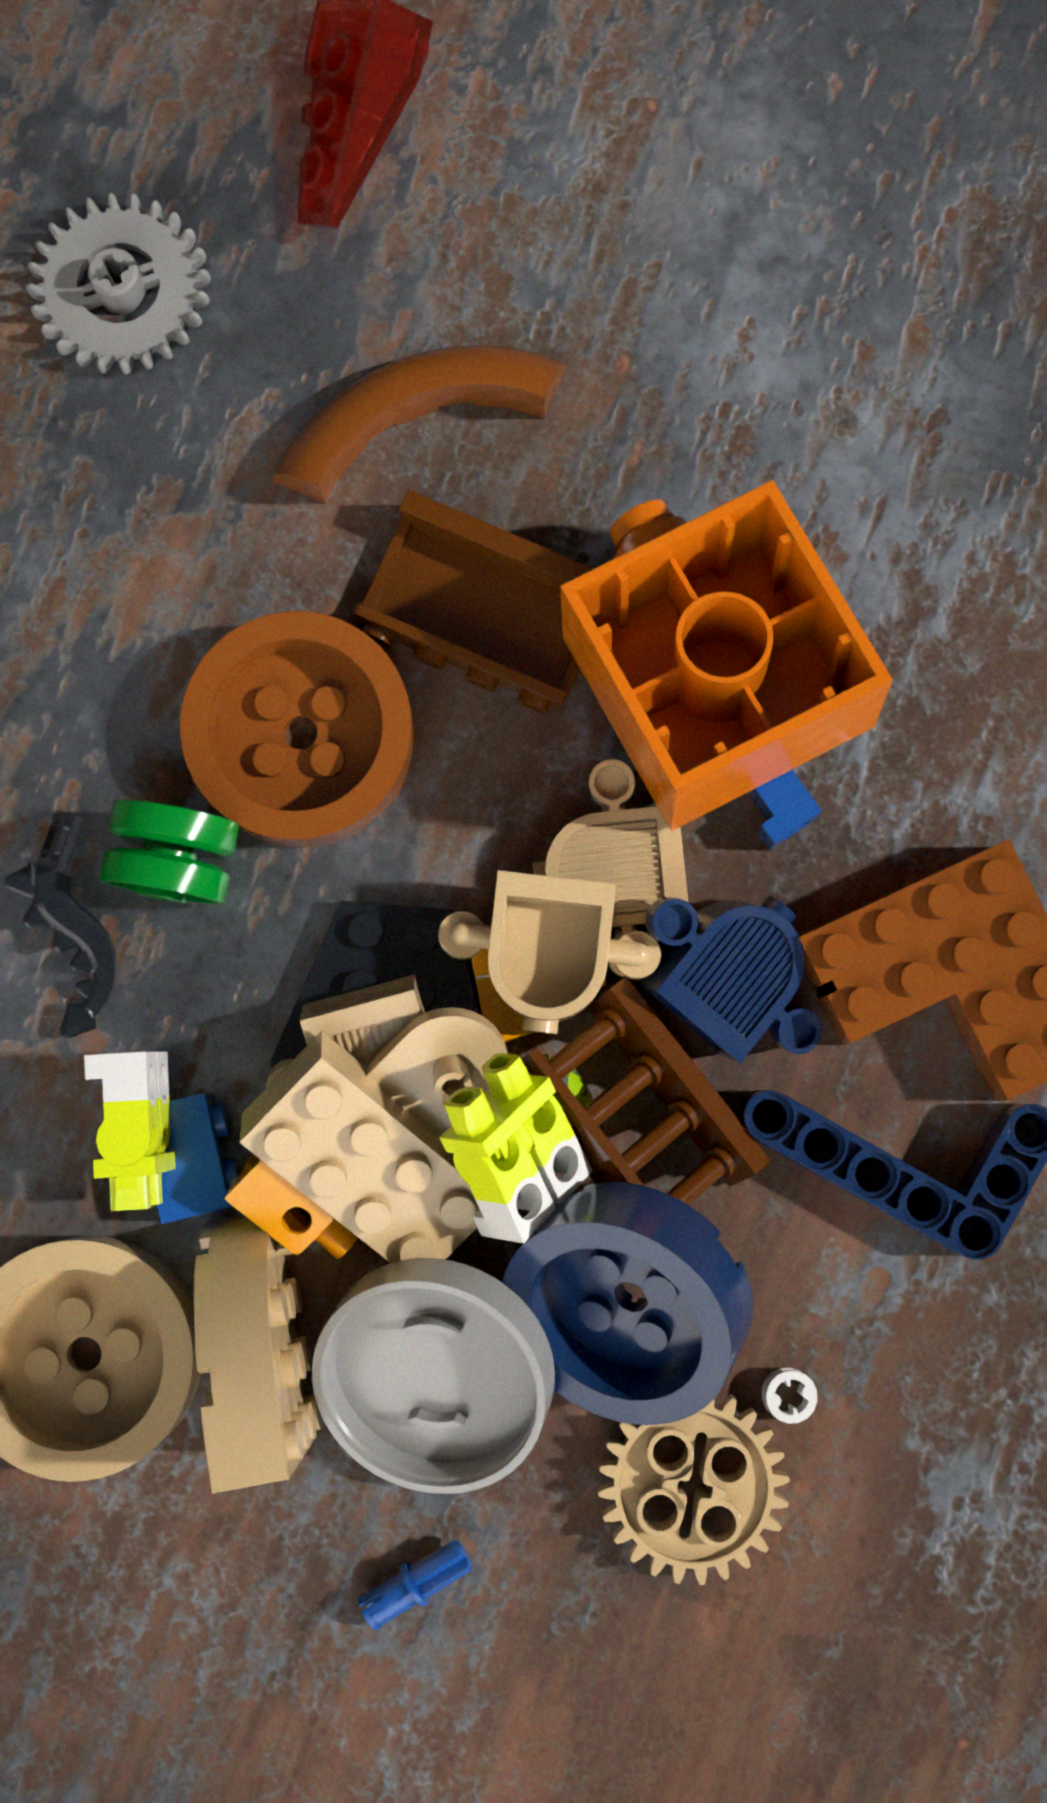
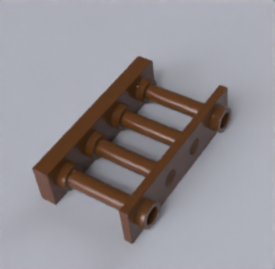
(676, 1080)

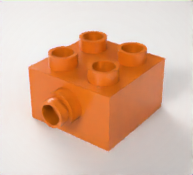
(720, 650)

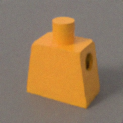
(285, 1211)

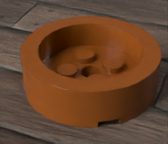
(264, 682)

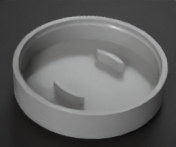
(434, 1376)

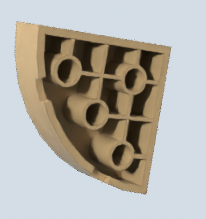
(248, 1341)

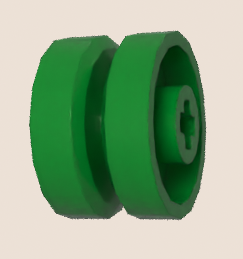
(169, 853)

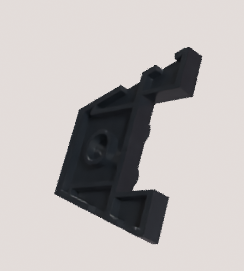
(374, 946)

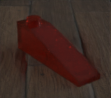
(362, 75)

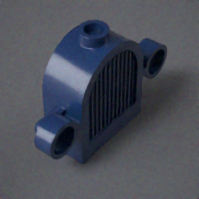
(732, 973)

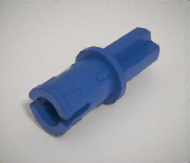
(415, 1584)

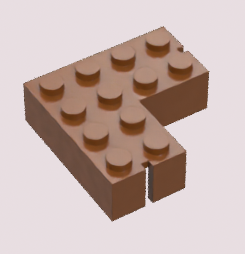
(955, 938)

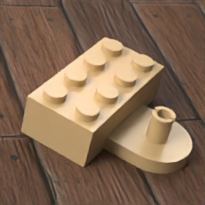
(370, 1135)

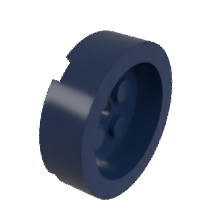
(621, 1356)

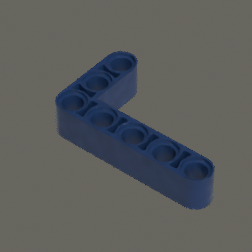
(900, 1178)

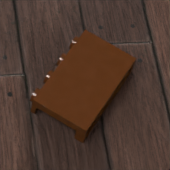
(474, 602)

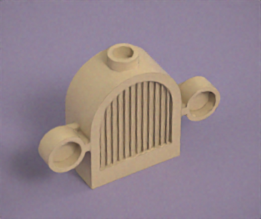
(620, 848)
(549, 945)
(361, 1019)

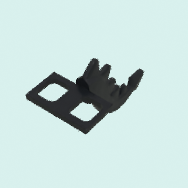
(72, 923)

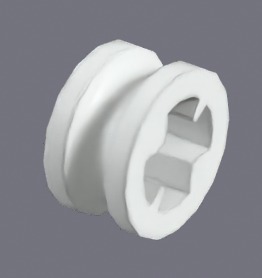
(773, 1401)

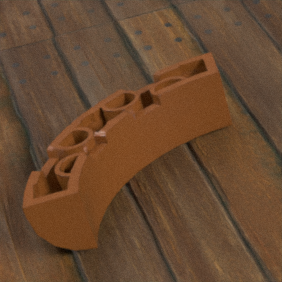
(409, 390)

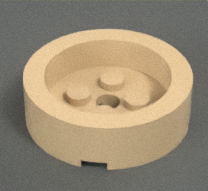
(105, 1418)

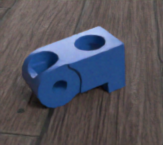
(785, 806)

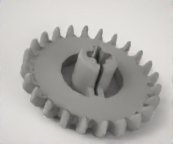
(99, 245)

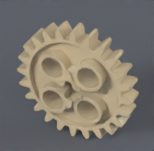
(744, 1492)

